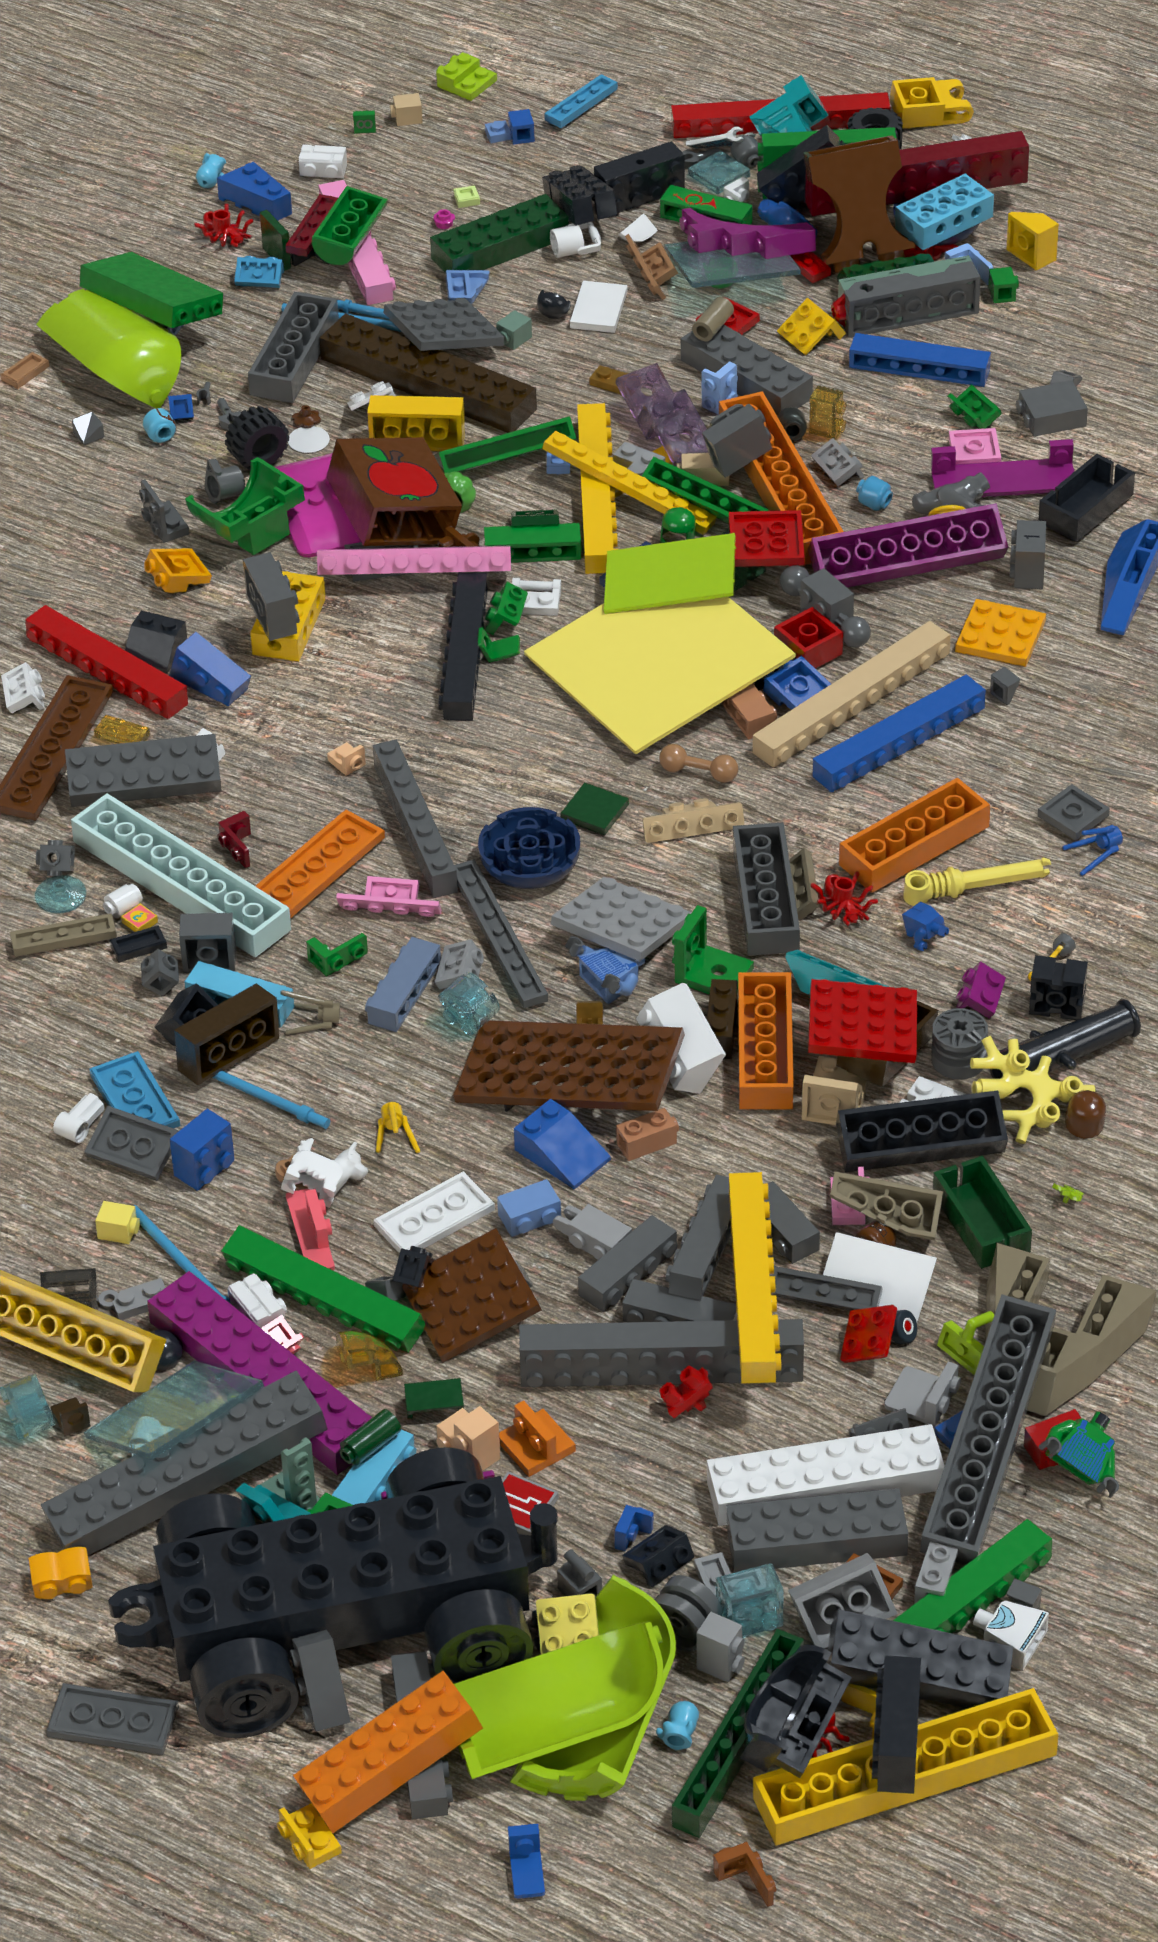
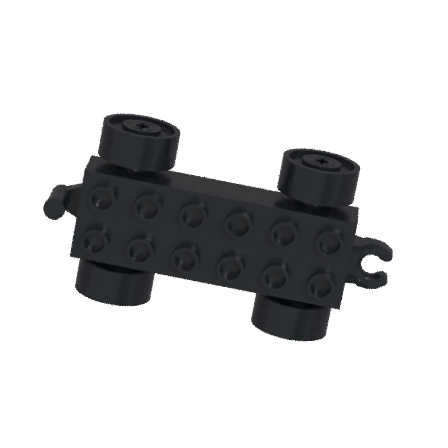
(423, 1560)

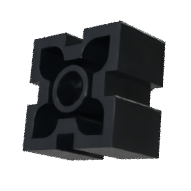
(1058, 987)

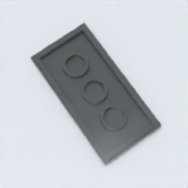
(112, 1719)

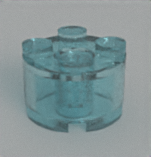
(468, 1003)
(27, 1406)

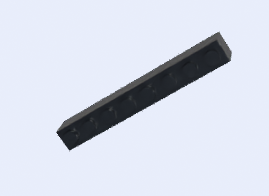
(463, 650)

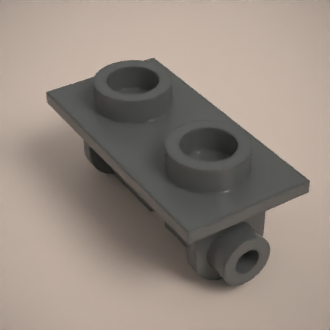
(888, 1422)

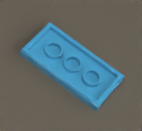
(133, 1089)

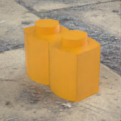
(60, 1572)

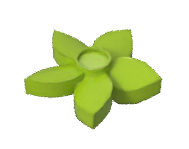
(1068, 1192)

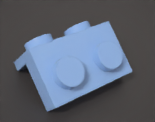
(718, 386)

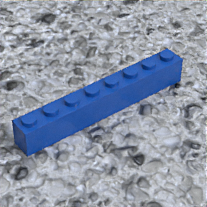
(898, 733)

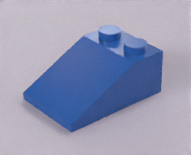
(559, 1144)

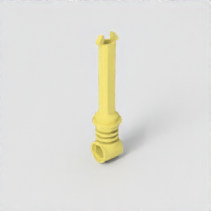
(921, 886)

